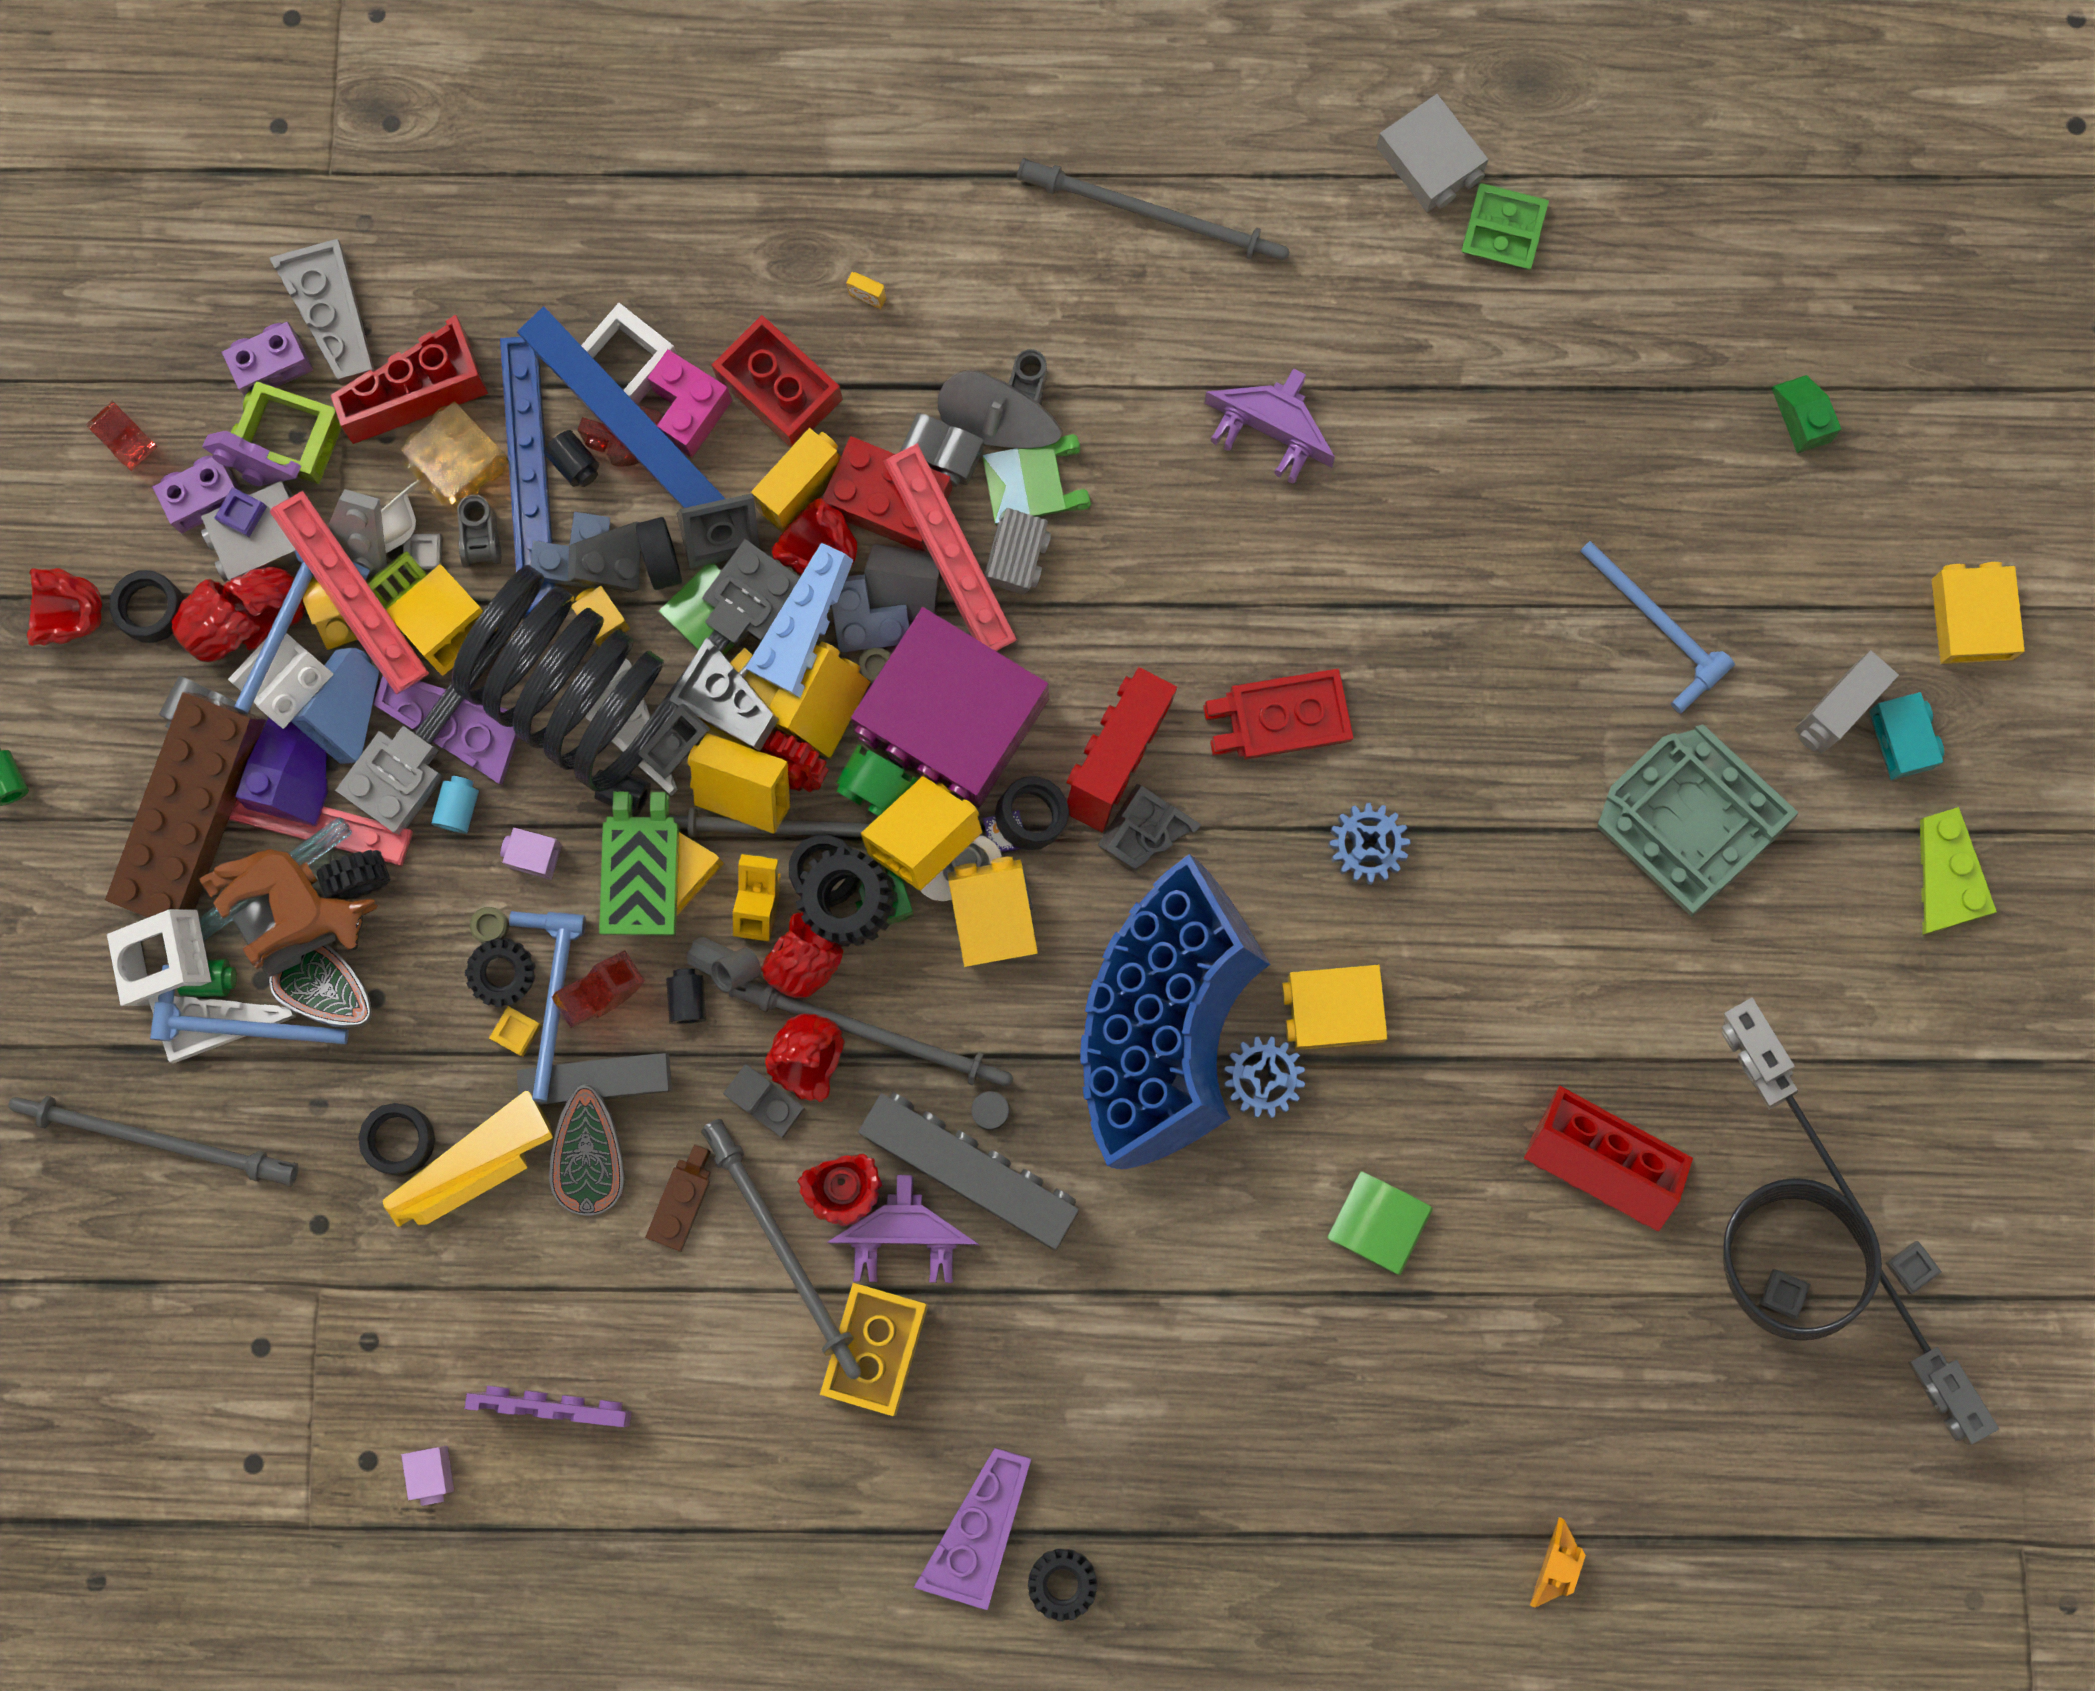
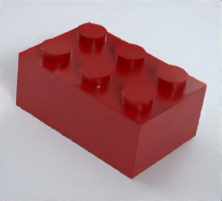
(777, 381)
(869, 497)

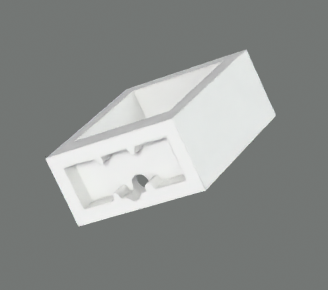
(640, 332)

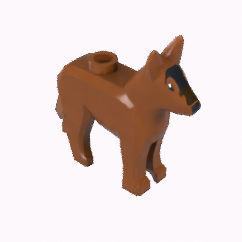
(295, 904)

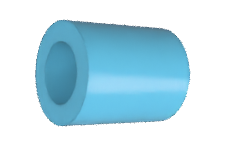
(455, 805)

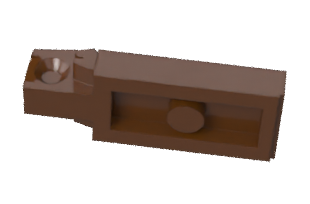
(681, 1200)

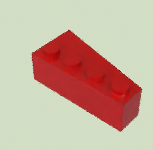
(411, 384)
(1118, 747)

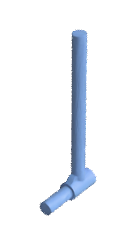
(277, 634)
(1710, 667)
(563, 928)
(168, 1022)

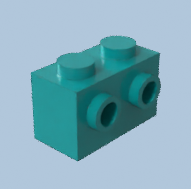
(1907, 735)

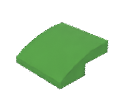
(1505, 226)
(689, 611)
(1380, 1223)

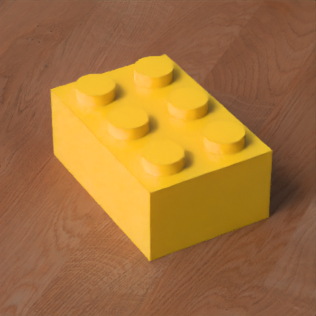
(883, 1345)

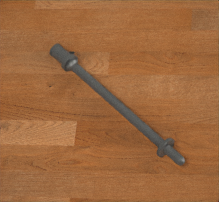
(1055, 180)
(694, 823)
(770, 998)
(729, 1158)
(256, 1165)

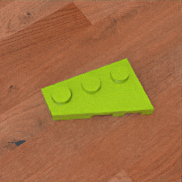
(1952, 876)

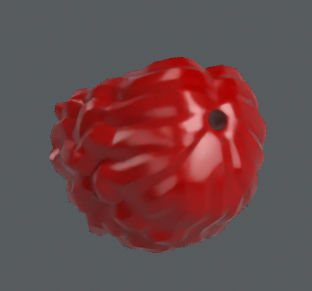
(813, 526)
(261, 598)
(62, 607)
(210, 624)
(801, 961)
(805, 1055)
(845, 1202)

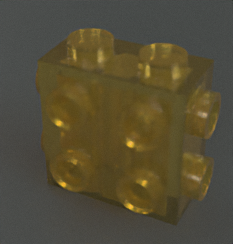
(453, 455)

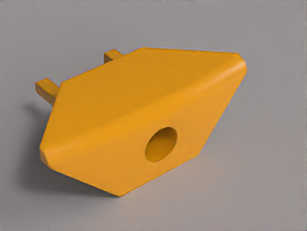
(1560, 1566)

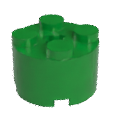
(873, 780)

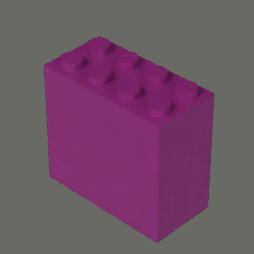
(949, 708)

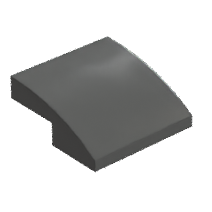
(258, 919)

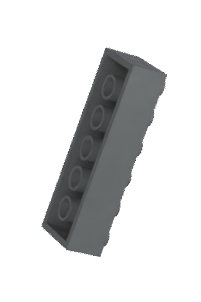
(968, 1171)

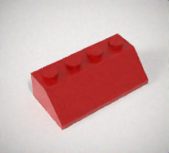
(1609, 1159)

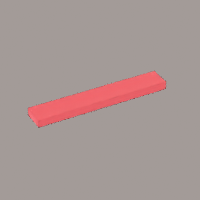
(949, 548)
(349, 592)
(366, 832)

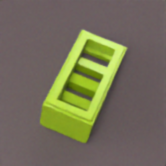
(392, 569)

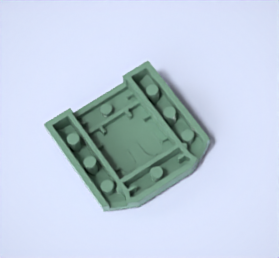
(1693, 816)

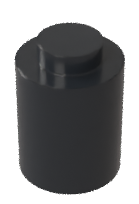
(572, 459)
(634, 785)
(686, 997)

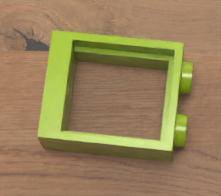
(320, 441)

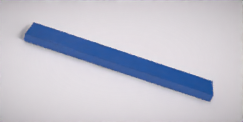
(617, 410)
(526, 452)

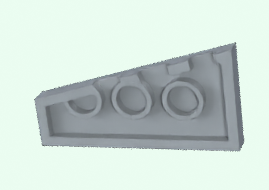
(326, 300)

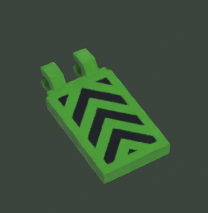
(639, 869)

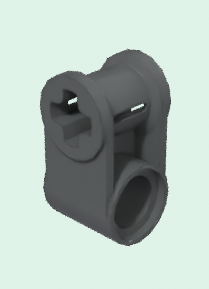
(1030, 385)
(478, 539)

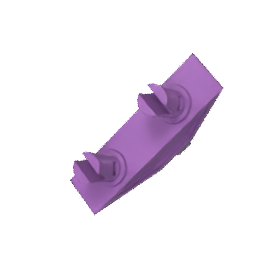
(1277, 413)
(903, 1223)

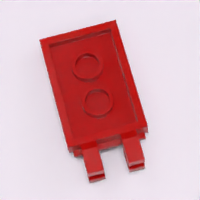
(1282, 715)

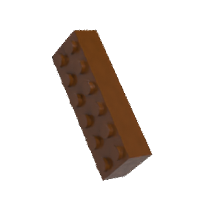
(185, 807)

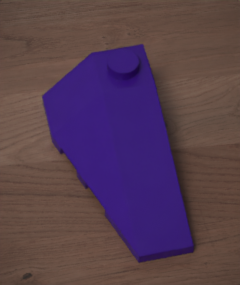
(285, 775)

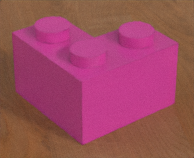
(695, 399)

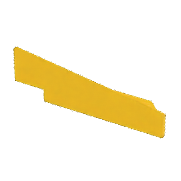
(473, 1164)

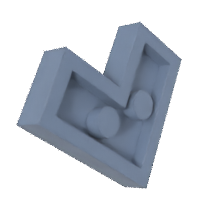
(553, 558)
(864, 627)

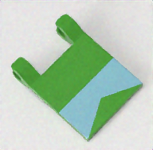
(1031, 480)

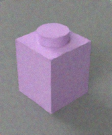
(530, 853)
(428, 1475)

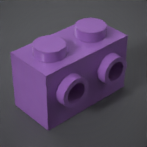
(267, 358)
(194, 492)

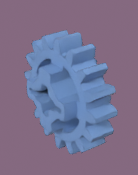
(1381, 855)
(1281, 1079)

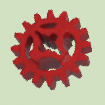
(803, 762)

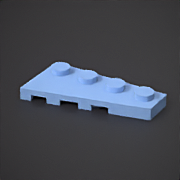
(794, 632)

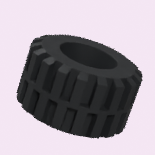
(819, 884)

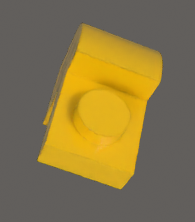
(326, 617)
(756, 897)

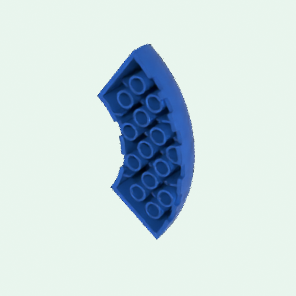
(1161, 1017)

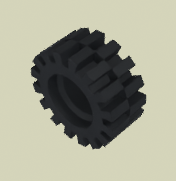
(353, 875)
(484, 988)
(1039, 1592)

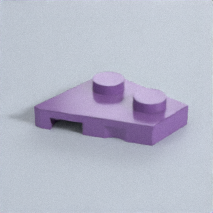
(248, 459)

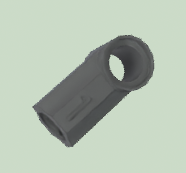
(726, 967)

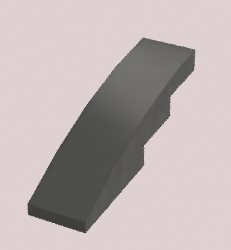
(610, 1077)

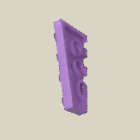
(467, 734)
(535, 1403)
(975, 1542)

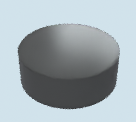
(990, 1110)

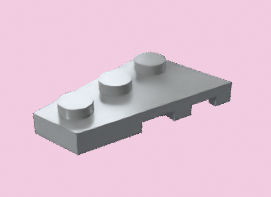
(360, 530)

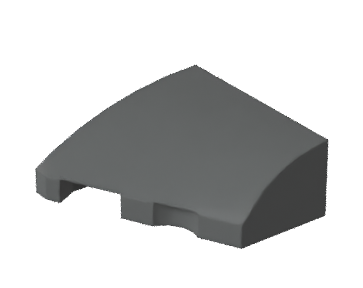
(1145, 827)

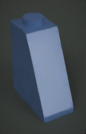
(342, 708)

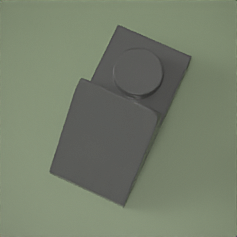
(674, 741)
(764, 1101)

